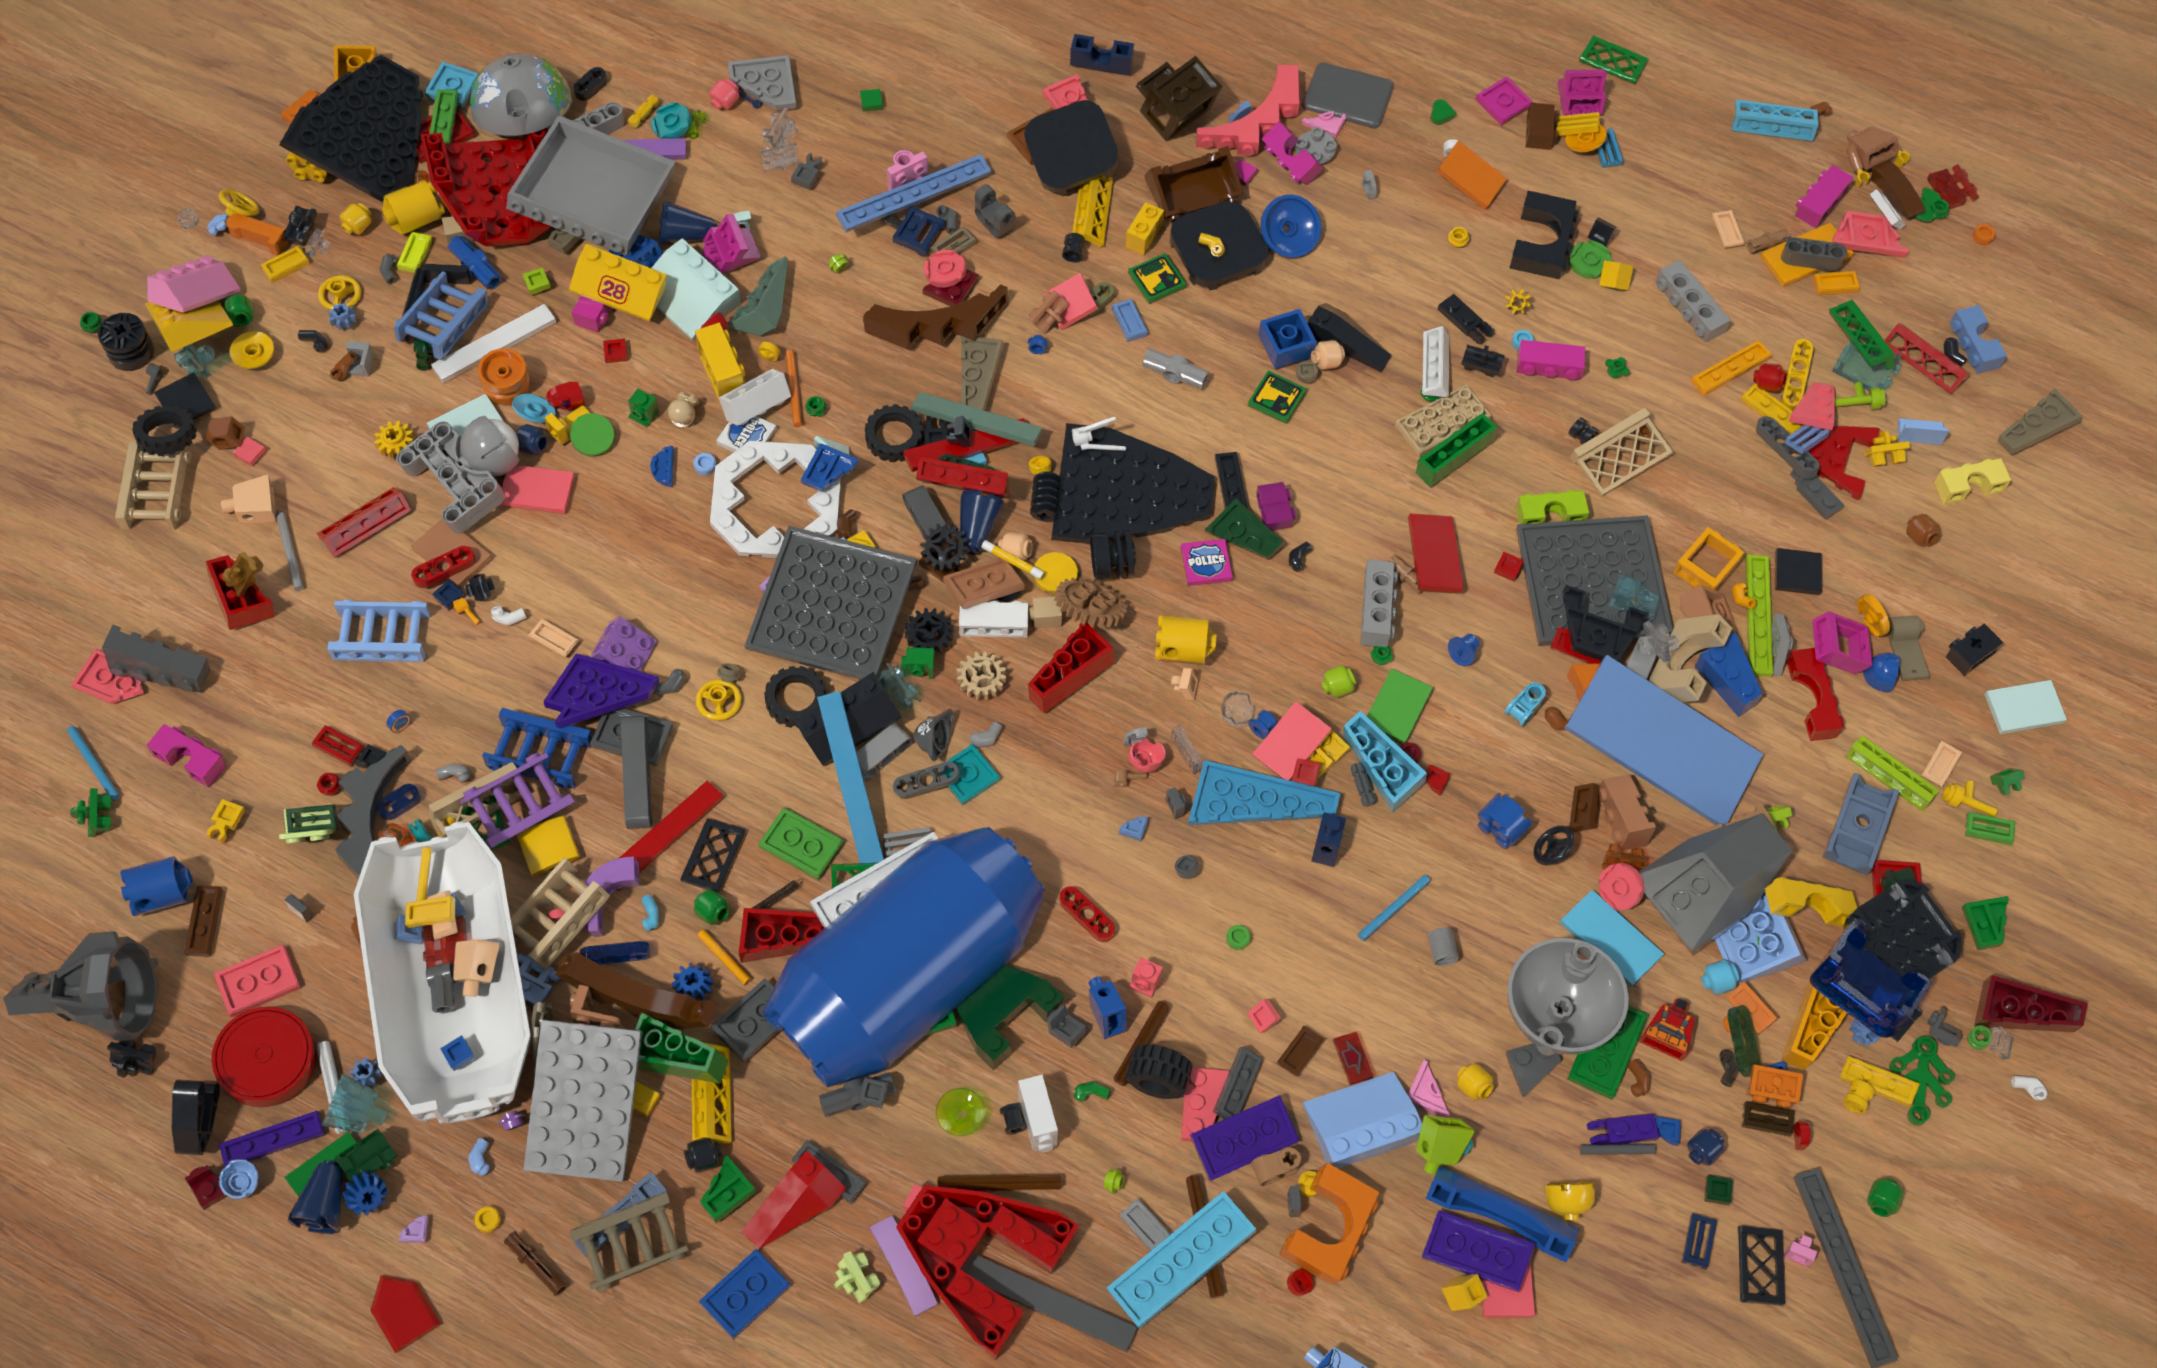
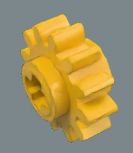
(393, 438)

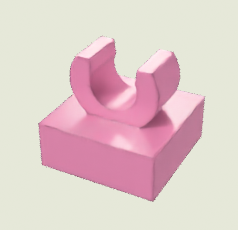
(1801, 1252)

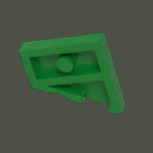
(1986, 921)

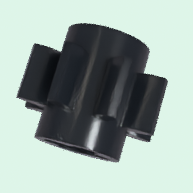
(479, 587)

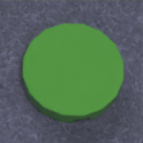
(1588, 259)
(592, 434)

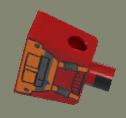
(1670, 1030)

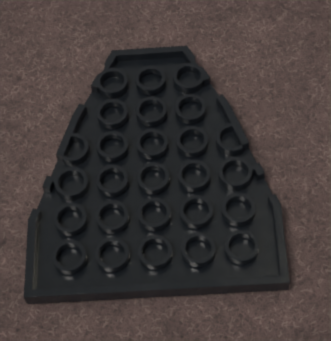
(363, 128)
(1126, 489)

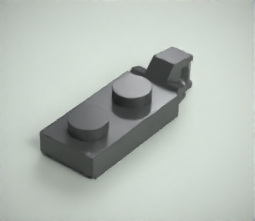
(1817, 495)

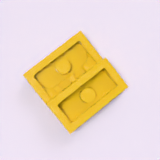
(1330, 752)
(547, 845)

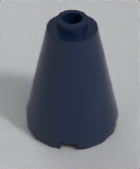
(682, 223)
(978, 517)
(320, 1200)

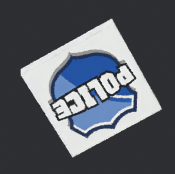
(754, 430)

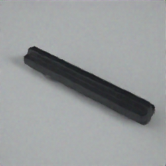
(415, 292)

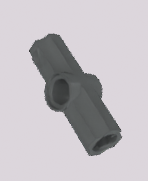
(848, 1096)

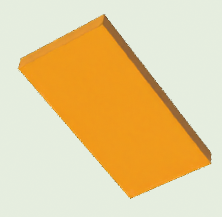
(1789, 274)

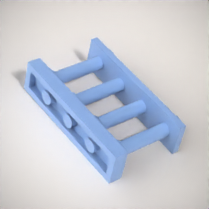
(376, 651)

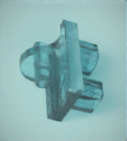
(195, 359)

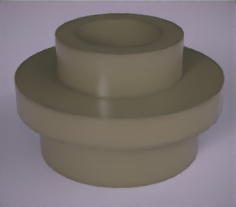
(728, 672)

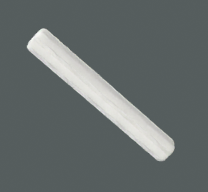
(328, 1071)

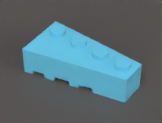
(1384, 761)

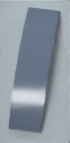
(644, 1189)

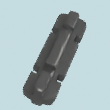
(1362, 784)

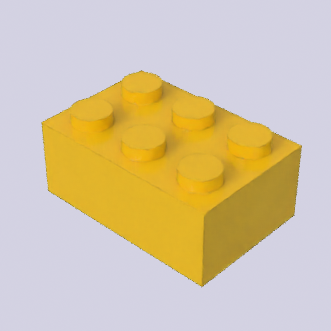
(719, 359)

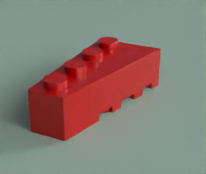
(1071, 667)
(775, 933)

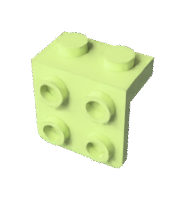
(314, 834)

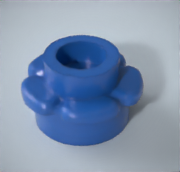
(1037, 344)

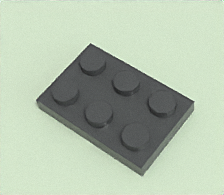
(608, 734)
(744, 1026)

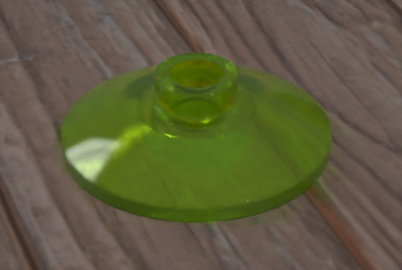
(960, 1101)

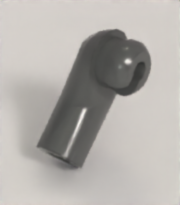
(949, 217)
(385, 268)

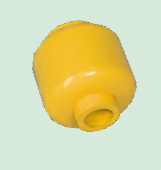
(355, 219)
(1475, 1082)

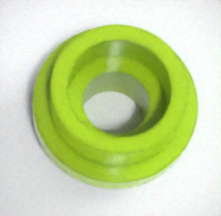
(838, 262)
(1113, 1181)

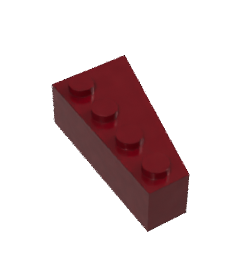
(2027, 1008)

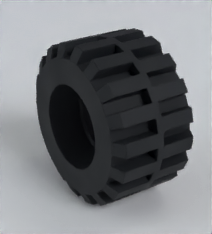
(1159, 1071)

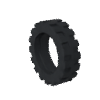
(888, 414)
(165, 444)
(783, 678)

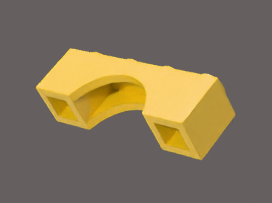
(1790, 896)

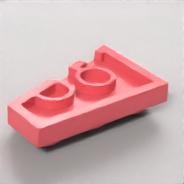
(1816, 407)
(1200, 1099)

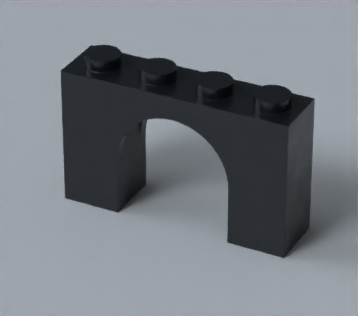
(1557, 214)

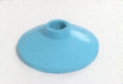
(532, 407)

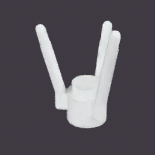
(1083, 435)

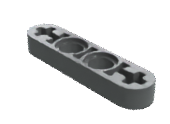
(1804, 464)

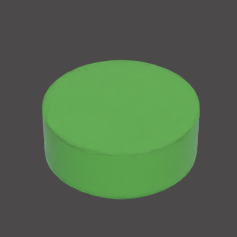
(1238, 937)

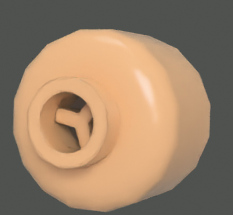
(1328, 355)
(1017, 545)

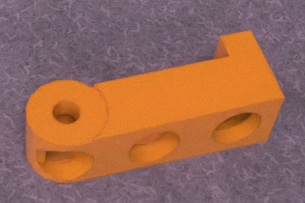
(258, 232)

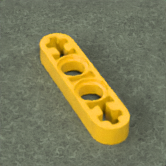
(1795, 374)

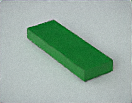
(299, 1177)

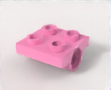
(906, 168)

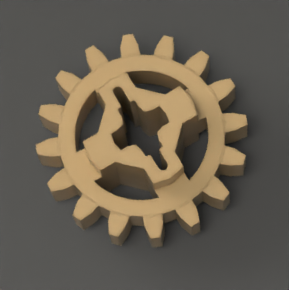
(980, 672)

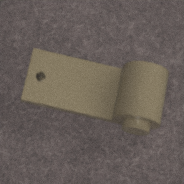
(1904, 642)

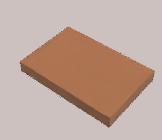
(441, 540)
(983, 583)

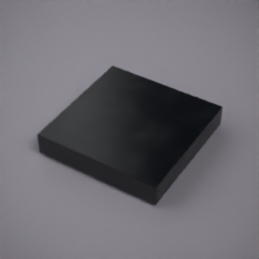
(1798, 571)

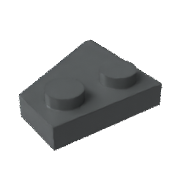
(1530, 1066)

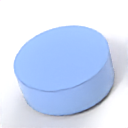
(704, 464)

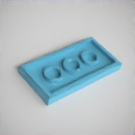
(1606, 929)

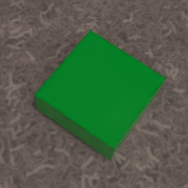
(871, 99)

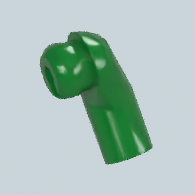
(1089, 1088)

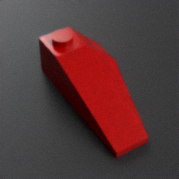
(797, 1198)

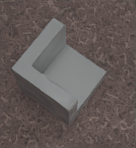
(365, 356)

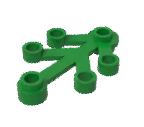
(1924, 1076)

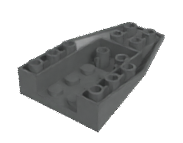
(1715, 879)

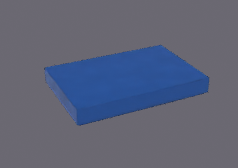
(744, 1294)

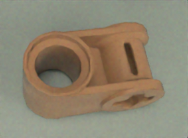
(1272, 1168)

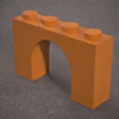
(1356, 1204)

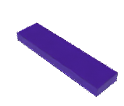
(273, 1138)

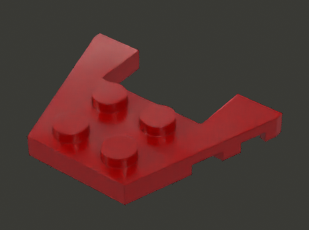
(1834, 451)

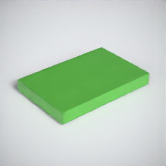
(1399, 705)
(801, 843)

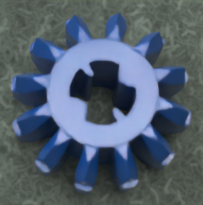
(688, 977)
(367, 1183)

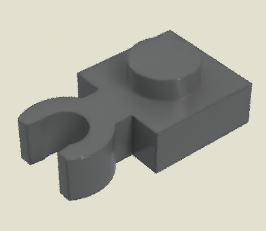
(807, 173)

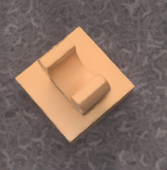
(1185, 684)

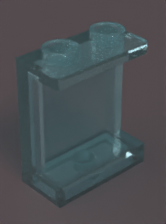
(1855, 369)

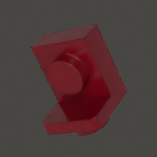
(205, 1186)

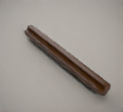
(1001, 1182)
(1197, 1203)

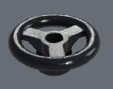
(1557, 849)

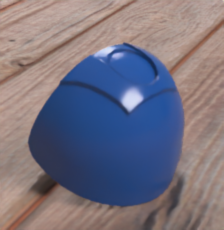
(1883, 672)

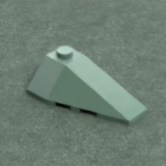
(764, 302)

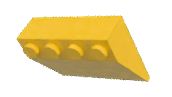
(188, 327)

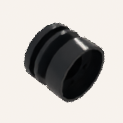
(126, 341)
(1112, 555)

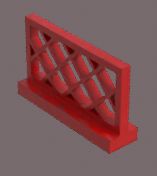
(962, 477)

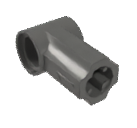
(441, 983)

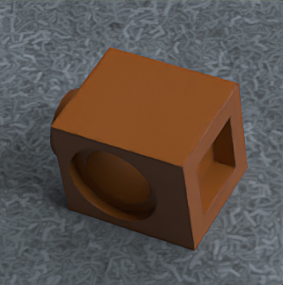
(225, 432)

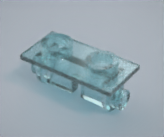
(906, 691)

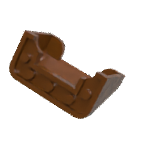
(1194, 184)

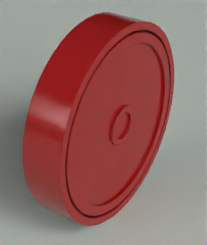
(264, 1056)

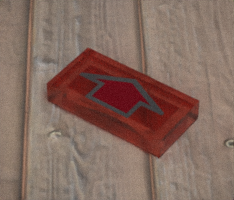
(1353, 1058)

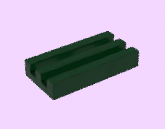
(332, 816)

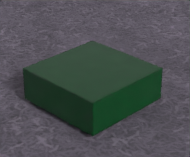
(1718, 1190)

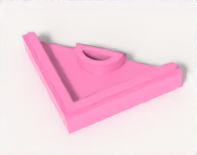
(1327, 122)
(1426, 1092)

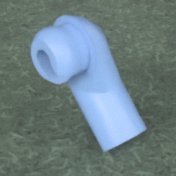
(476, 1157)

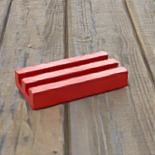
(352, 754)

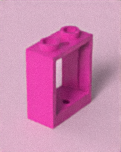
(1826, 632)

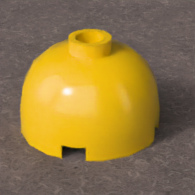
(1570, 1198)

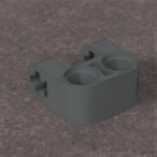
(991, 213)

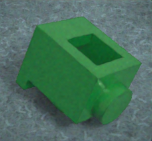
(642, 407)
(918, 661)

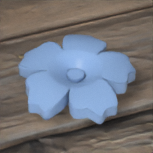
(217, 223)

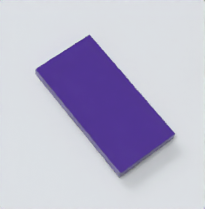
(1244, 1137)
(1478, 1250)

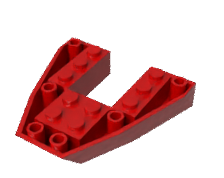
(947, 1228)

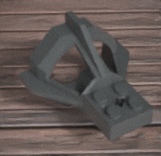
(81, 987)

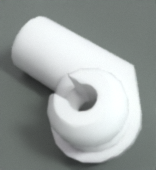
(506, 618)
(2031, 1085)

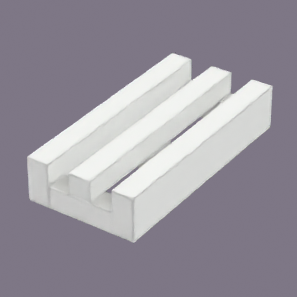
(1887, 209)

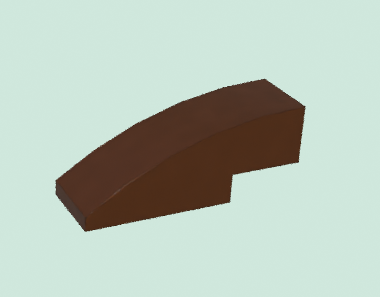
(1897, 188)

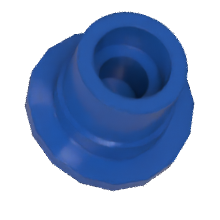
(1463, 649)

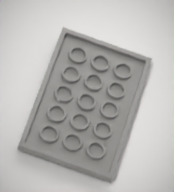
(582, 1100)

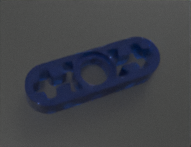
(617, 952)

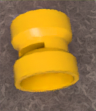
(1858, 1097)

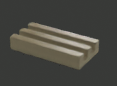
(958, 246)

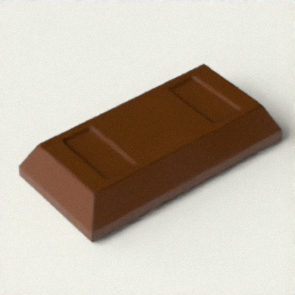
(1300, 1051)

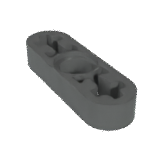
(917, 775)

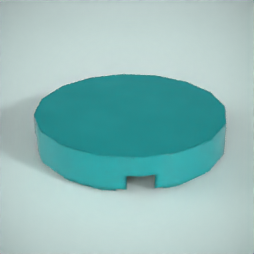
(671, 121)

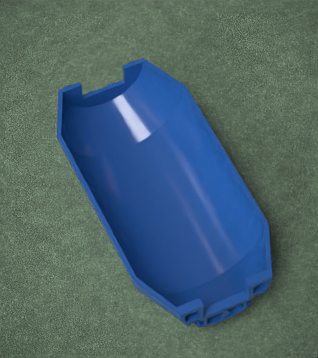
(906, 954)

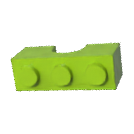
(1568, 505)

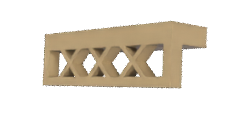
(450, 804)

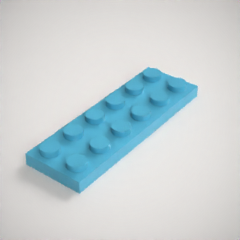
(1181, 1259)

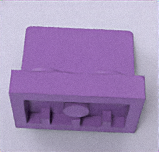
(624, 645)

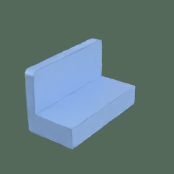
(1921, 431)

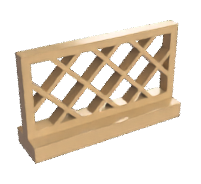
(1616, 434)

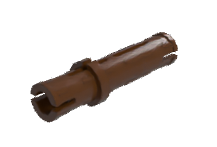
(528, 1255)

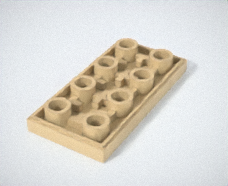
(1440, 419)

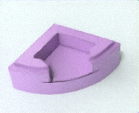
(416, 1231)

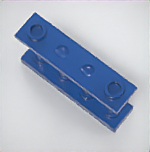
(536, 726)

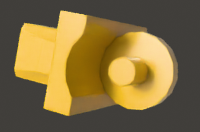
(1878, 452)

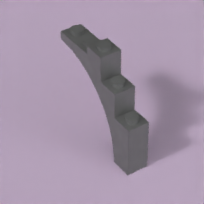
(359, 817)

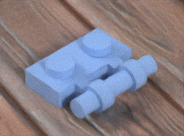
(535, 988)

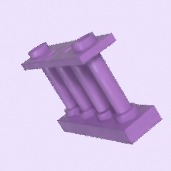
(515, 823)

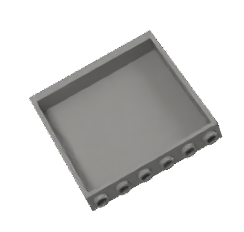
(591, 185)

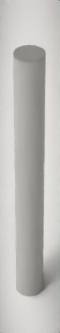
(289, 551)

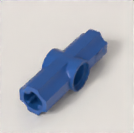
(476, 261)

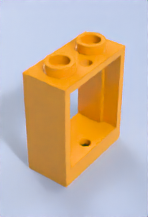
(1696, 576)

